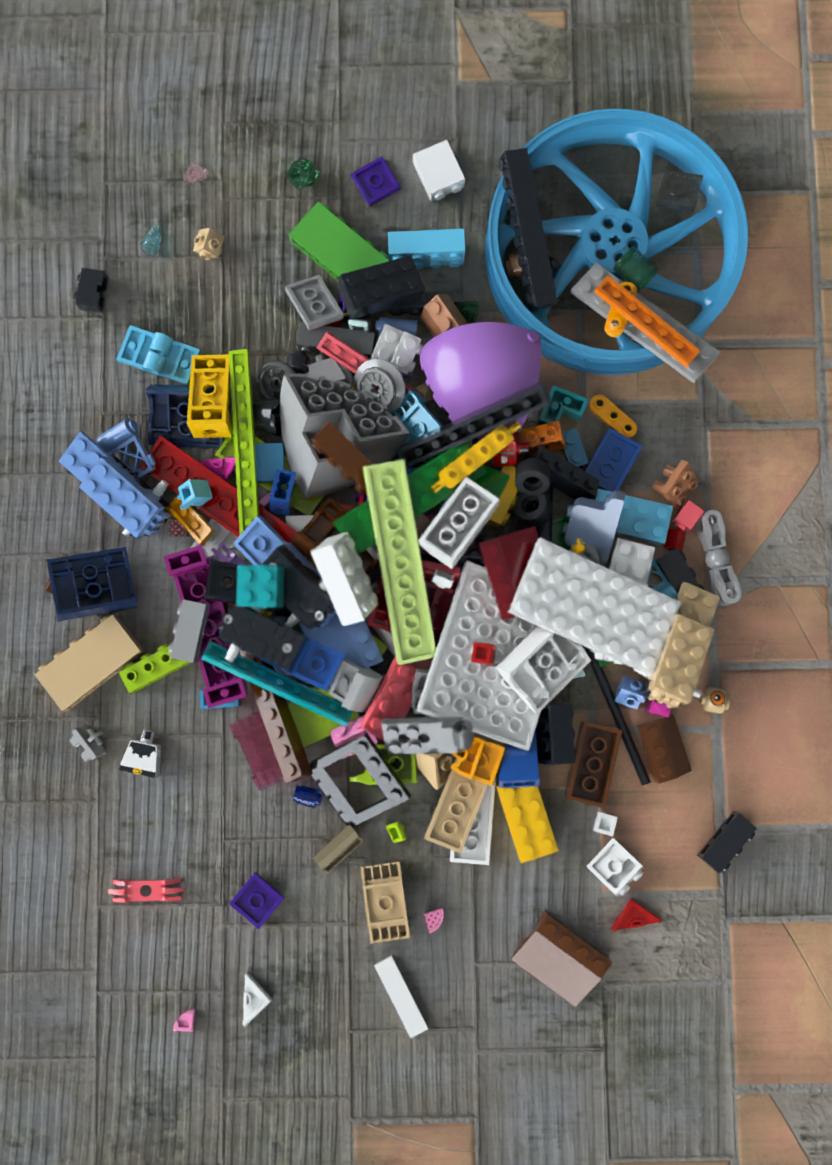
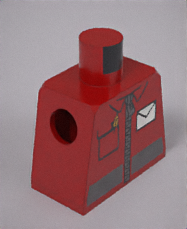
(509, 455)

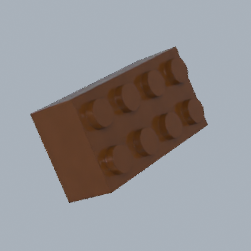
(594, 764)

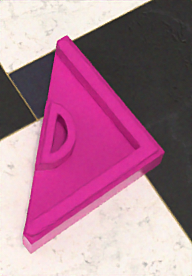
(221, 466)

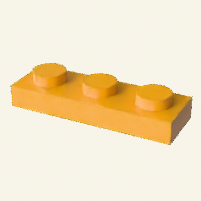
(192, 522)

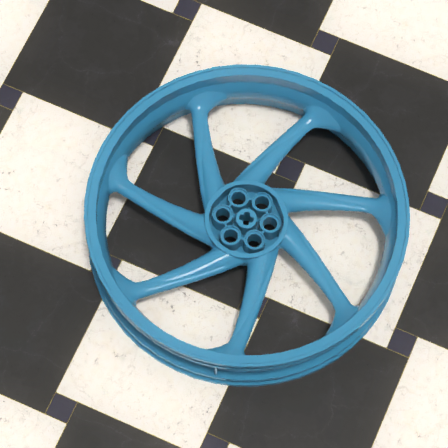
(649, 135)

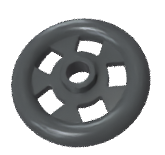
(263, 377)

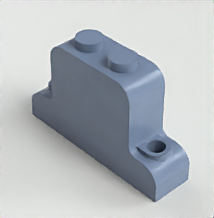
(595, 522)

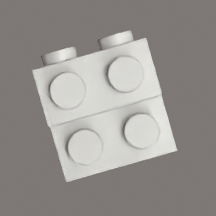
(397, 348)
(615, 867)

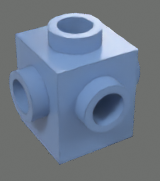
(630, 692)

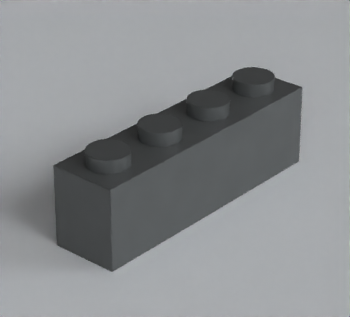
(359, 340)

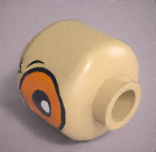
(715, 700)

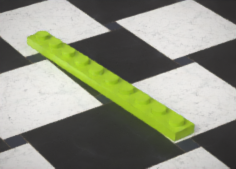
(244, 437)

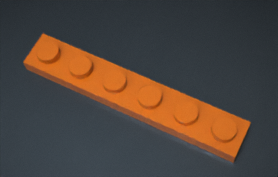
(647, 321)

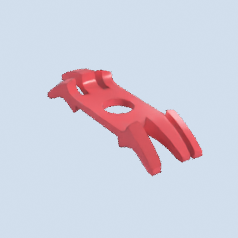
(157, 894)

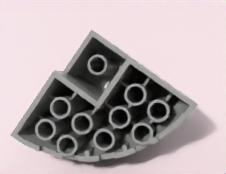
(313, 402)

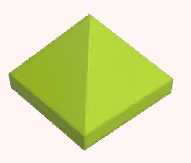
(396, 831)

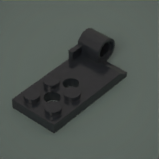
(218, 592)

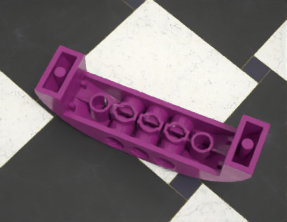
(191, 573)

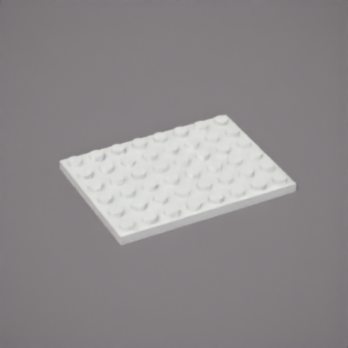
(473, 689)

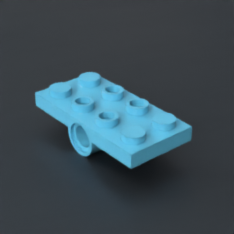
(157, 354)

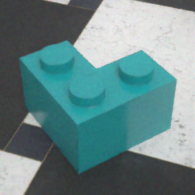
(564, 404)

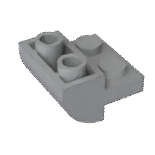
(355, 686)

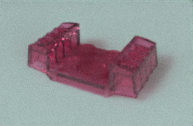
(257, 750)

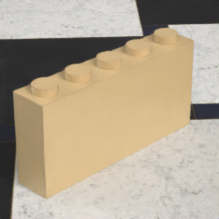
(89, 662)

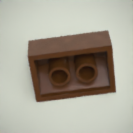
(664, 749)

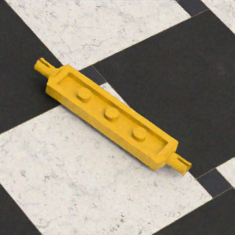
(476, 456)

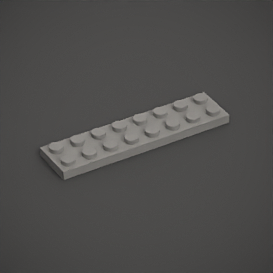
(585, 290)

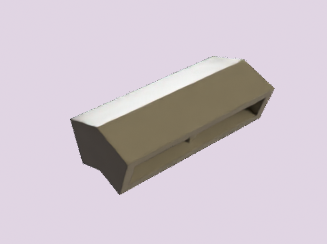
(338, 848)

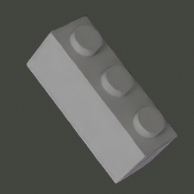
(189, 631)

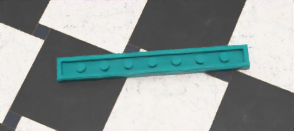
(278, 684)

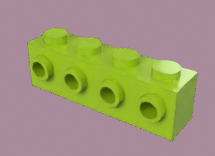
(150, 669)

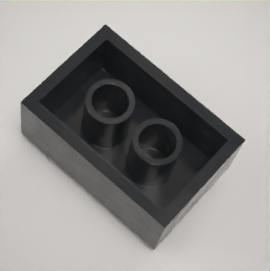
(555, 735)

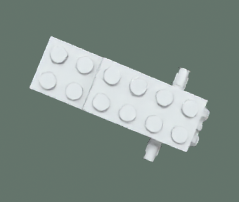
(633, 562)

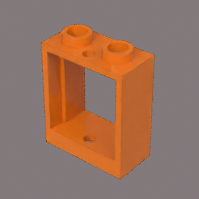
(546, 434)

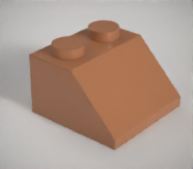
(441, 315)

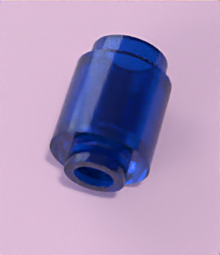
(307, 796)

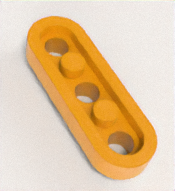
(615, 317)
(603, 413)

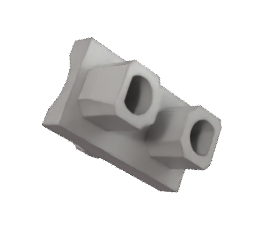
(90, 742)

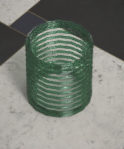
(639, 277)

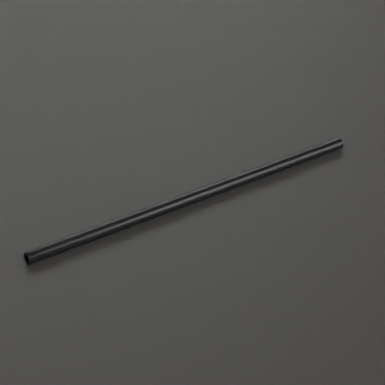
(616, 713)

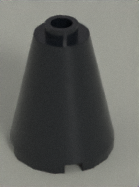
(267, 416)

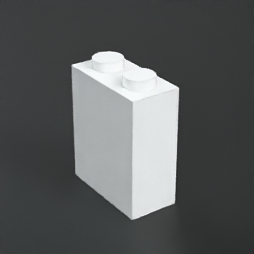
(439, 170)

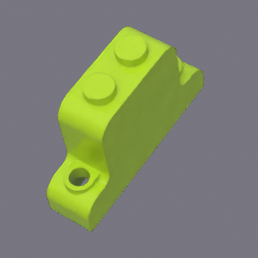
(311, 725)

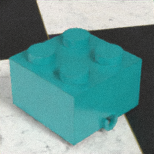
(260, 586)

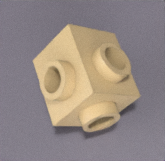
(208, 244)

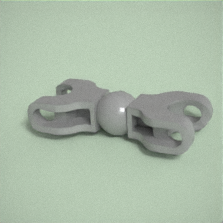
(717, 558)

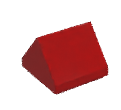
(675, 539)

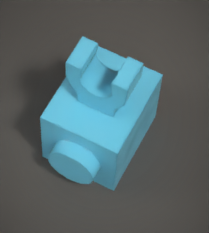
(194, 493)

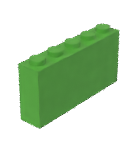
(333, 243)

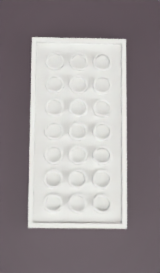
(594, 606)

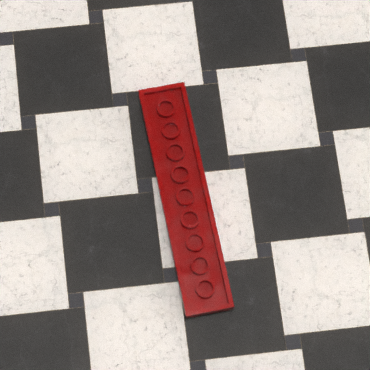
(178, 467)

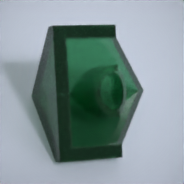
(469, 310)

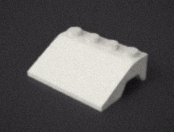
(542, 666)

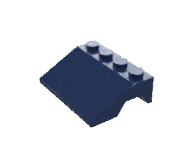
(169, 417)
(91, 583)

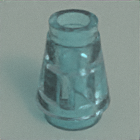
(151, 241)

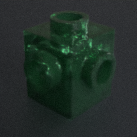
(302, 173)

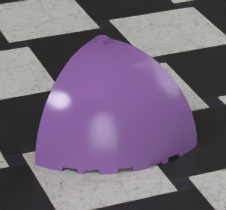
(480, 366)

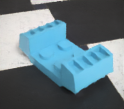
(416, 417)

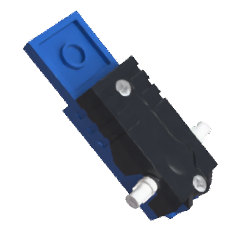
(279, 646)

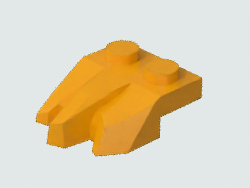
(479, 761)

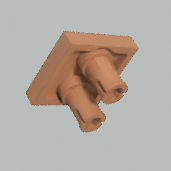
(679, 485)

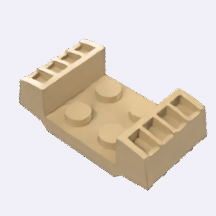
(385, 902)

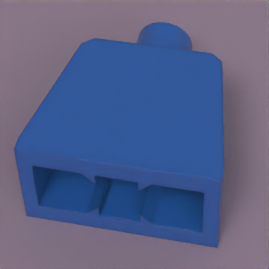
(282, 499)

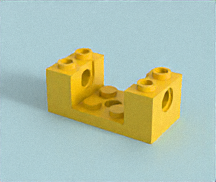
(209, 413)

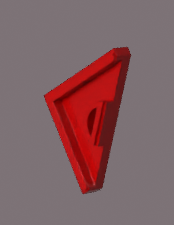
(634, 916)

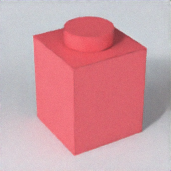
(687, 516)

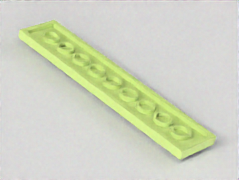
(400, 561)

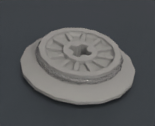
(387, 376)

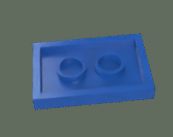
(613, 460)

